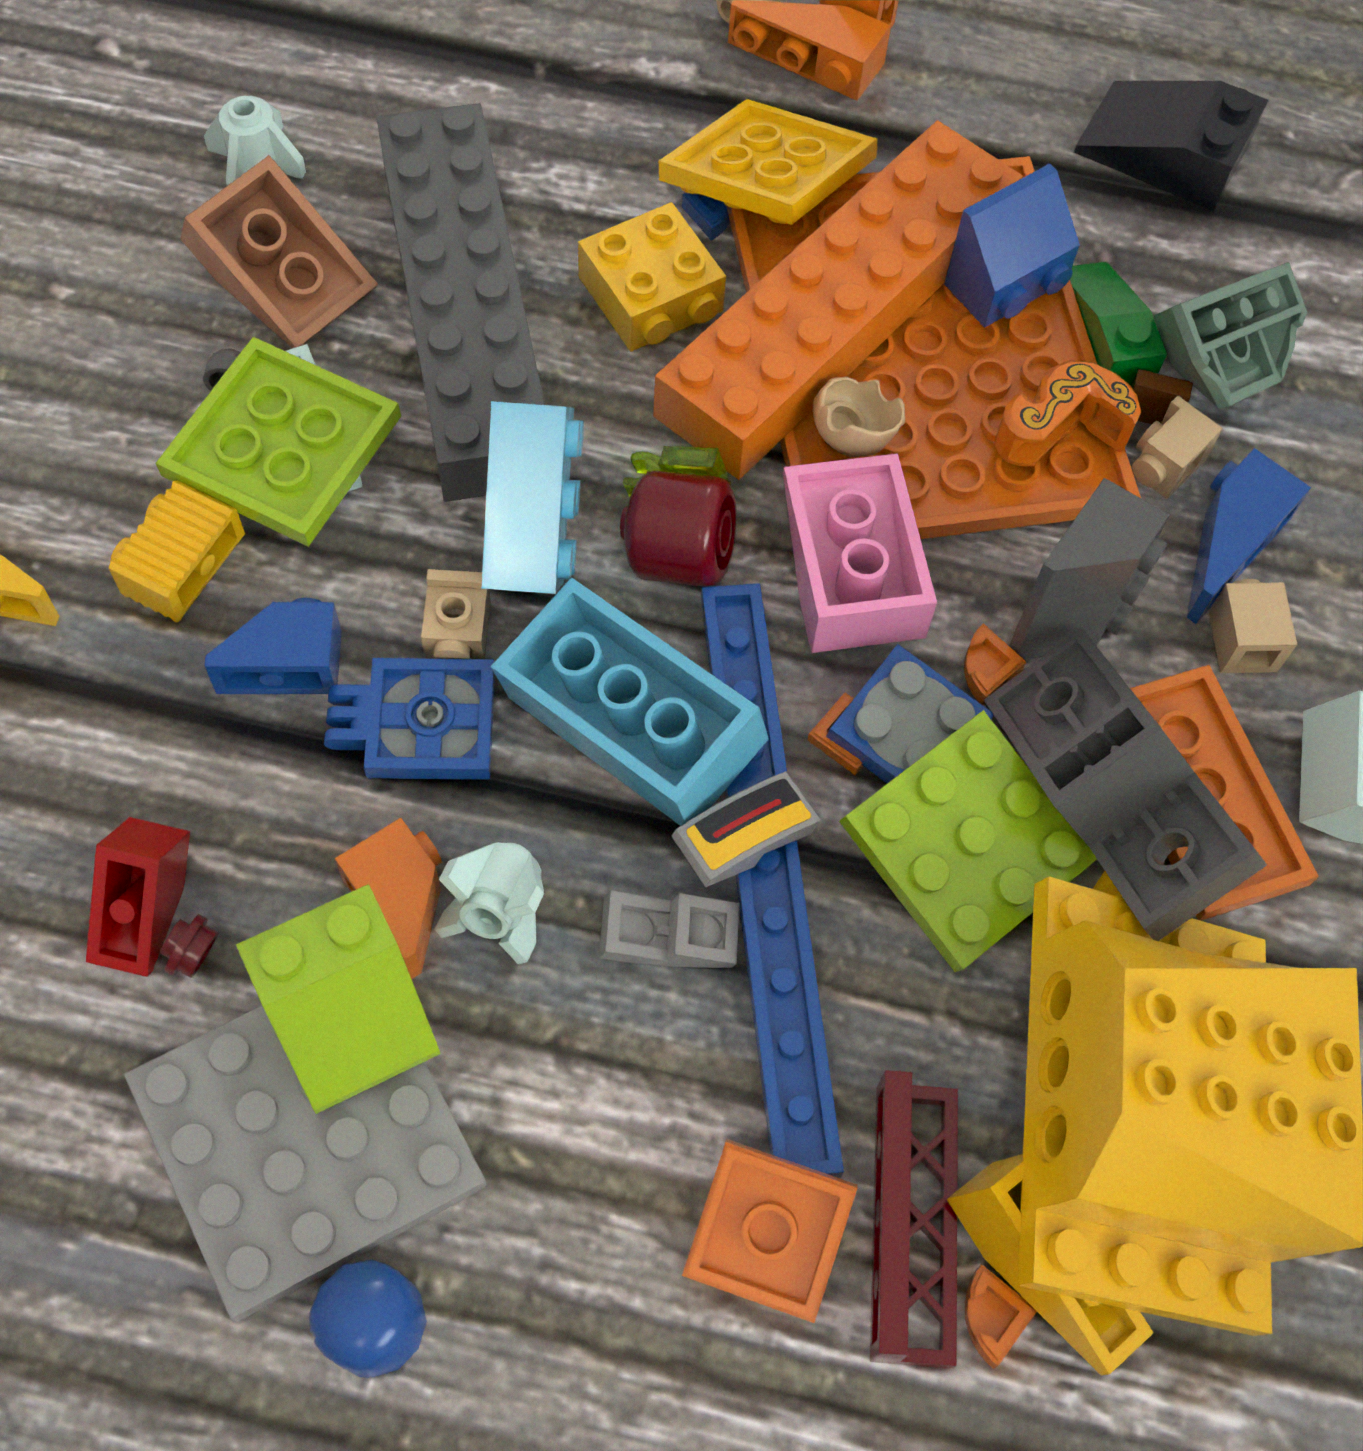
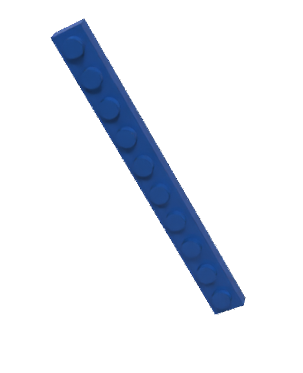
(774, 911)

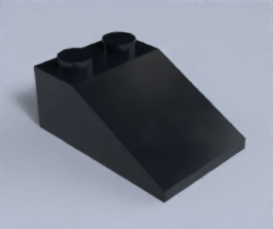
(1174, 134)

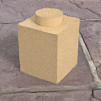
(1252, 627)

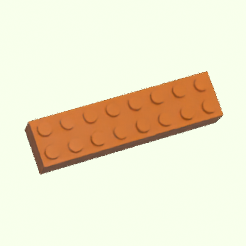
(826, 302)

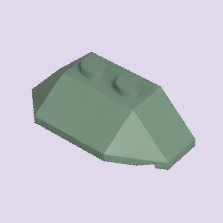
(1236, 335)

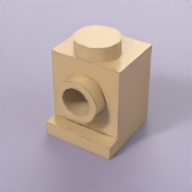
(1174, 447)
(455, 615)

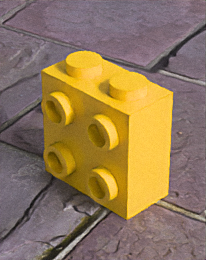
(651, 276)

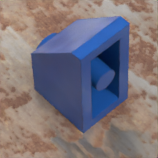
(280, 651)

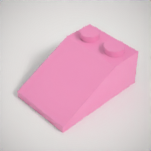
(857, 554)

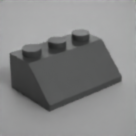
(1093, 572)

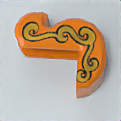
(1066, 395)

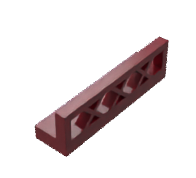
(892, 1223)

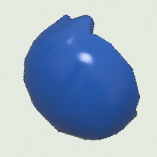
(368, 1318)

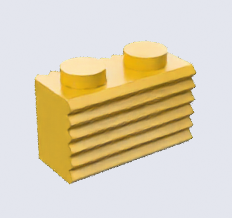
(175, 549)

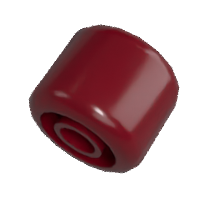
(680, 528)

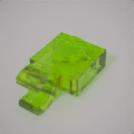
(678, 460)

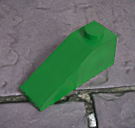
(1117, 322)

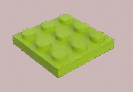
(280, 440)
(967, 840)

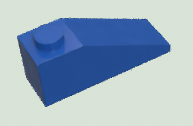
(1243, 518)

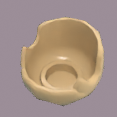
(856, 416)

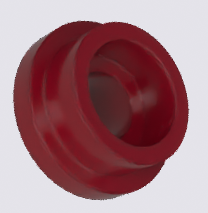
(188, 946)

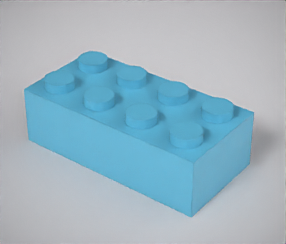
(631, 702)

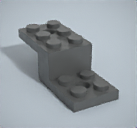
(1123, 785)

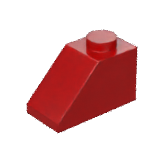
(135, 894)

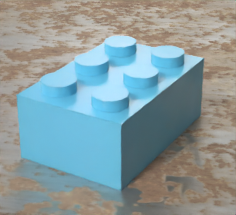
(530, 497)

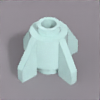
(247, 133)
(494, 897)

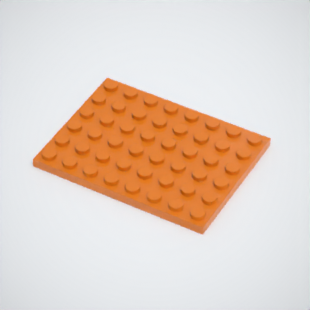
(955, 394)

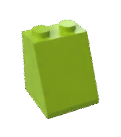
(339, 998)

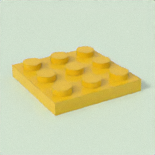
(768, 161)

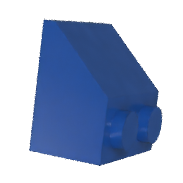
(1013, 247)

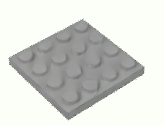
(289, 1189)

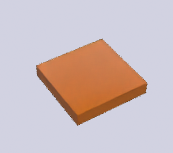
(770, 1230)

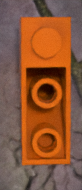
(813, 40)

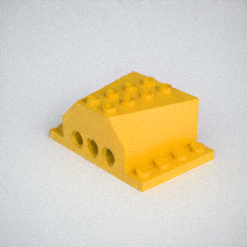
(1182, 1114)

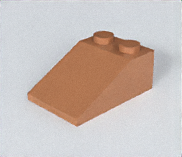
(276, 254)

